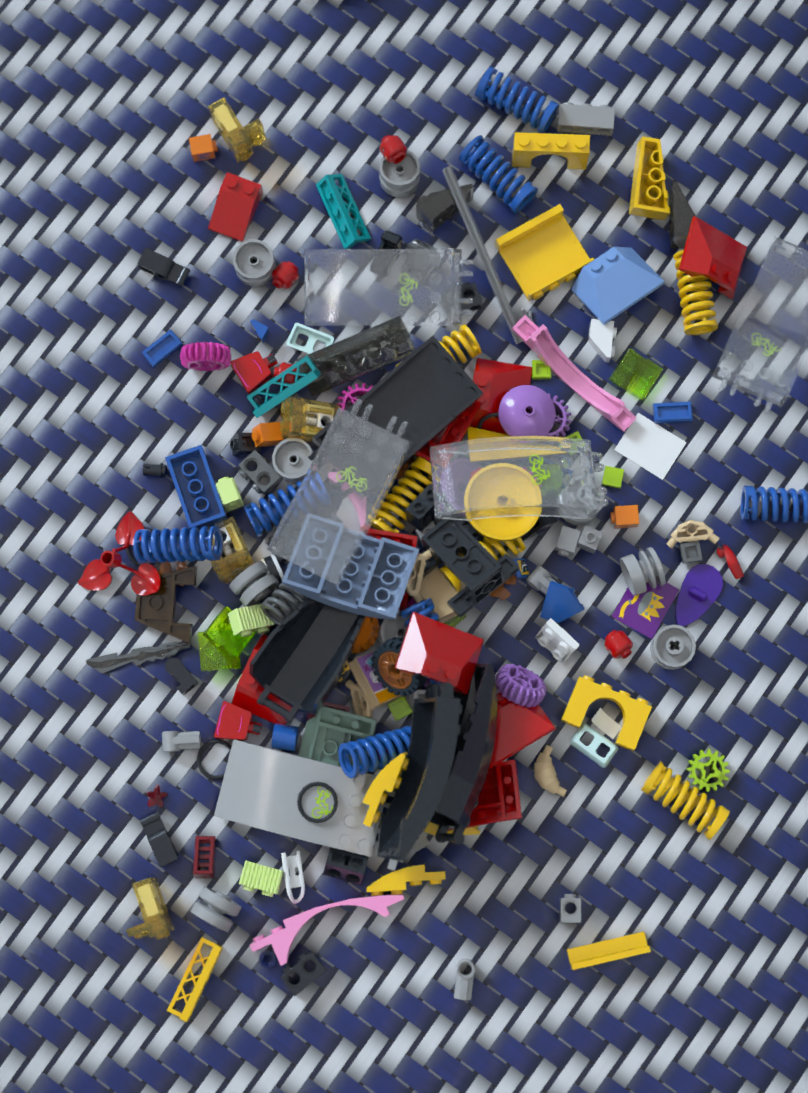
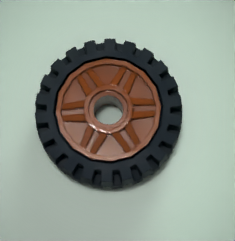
(397, 681)

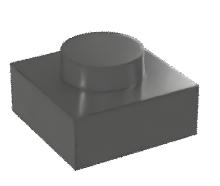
(690, 552)

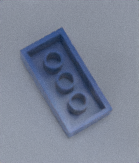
(196, 488)

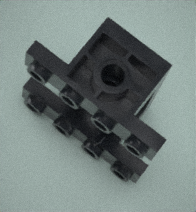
(477, 570)

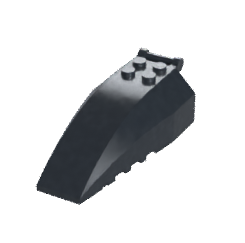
(305, 657)
(471, 756)

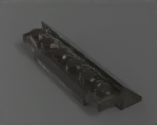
(359, 355)

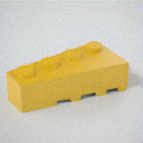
(648, 183)

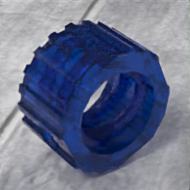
(261, 960)

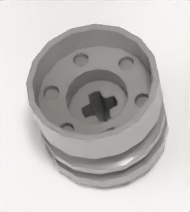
(645, 570)

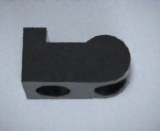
(180, 672)

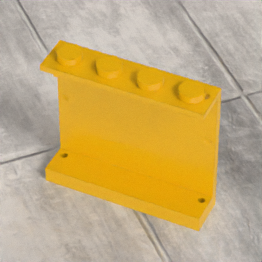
(542, 253)

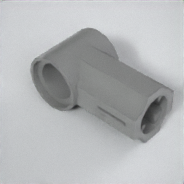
(539, 579)
(175, 741)
(464, 981)

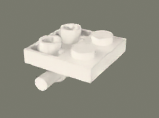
(556, 641)

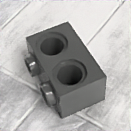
(263, 470)

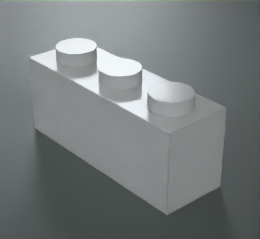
(585, 119)

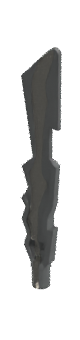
(139, 655)

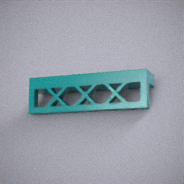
(339, 210)
(288, 391)

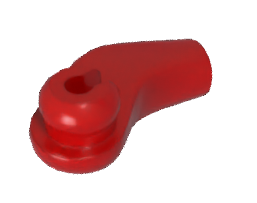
(732, 561)

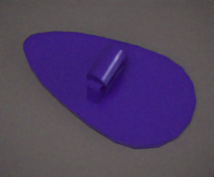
(697, 593)

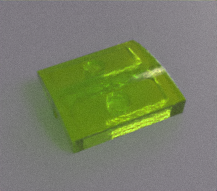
(635, 374)
(222, 636)
(213, 658)

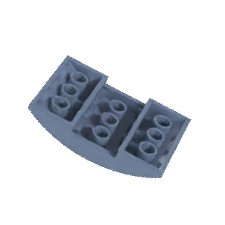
(369, 586)

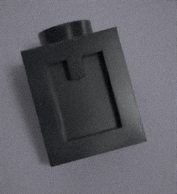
(243, 444)

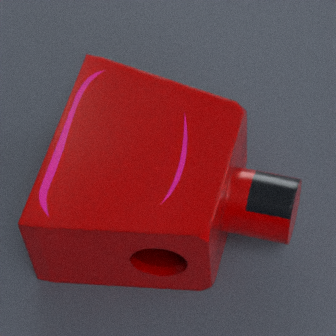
(253, 370)
(235, 723)

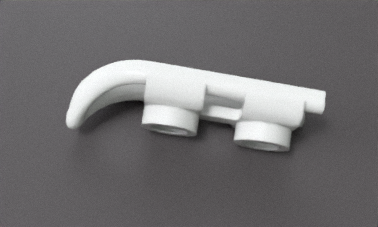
(293, 880)

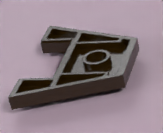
(159, 608)

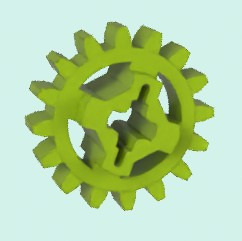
(716, 774)

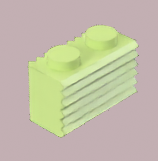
(229, 494)
(249, 619)
(261, 878)

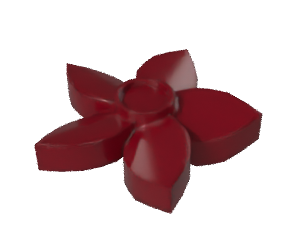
(156, 797)

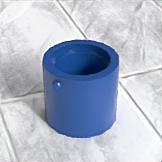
(284, 737)

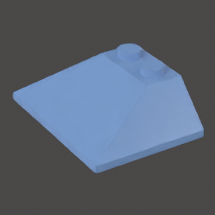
(615, 283)

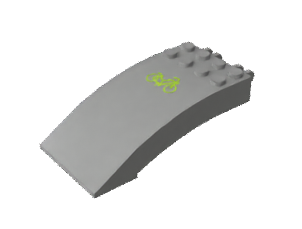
(264, 789)

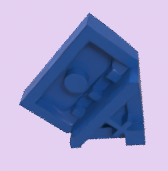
(560, 603)

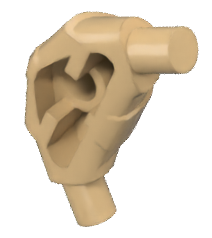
(690, 532)
(414, 583)
(359, 702)
(545, 773)

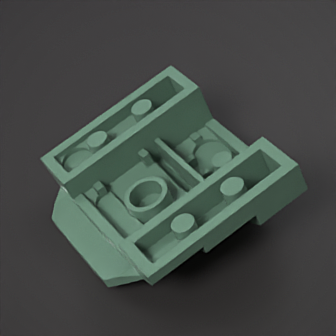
(330, 730)

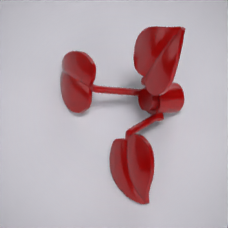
(97, 575)

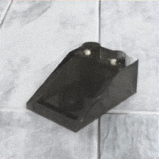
(440, 206)
(679, 217)

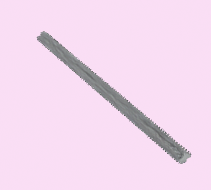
(481, 250)

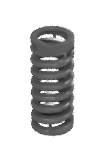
(273, 613)

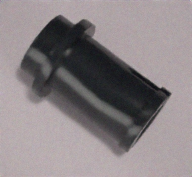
(155, 470)

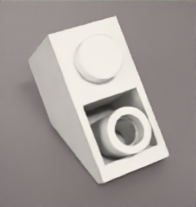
(601, 338)

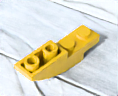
(385, 781)
(397, 880)

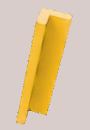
(608, 950)
(201, 982)

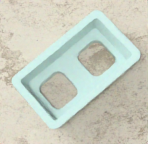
(313, 335)
(590, 751)

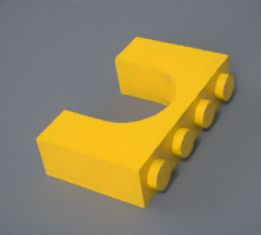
(571, 146)
(634, 711)

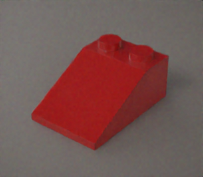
(235, 206)

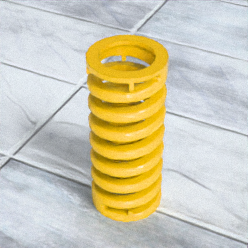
(698, 286)
(465, 337)
(384, 512)
(455, 582)
(691, 795)

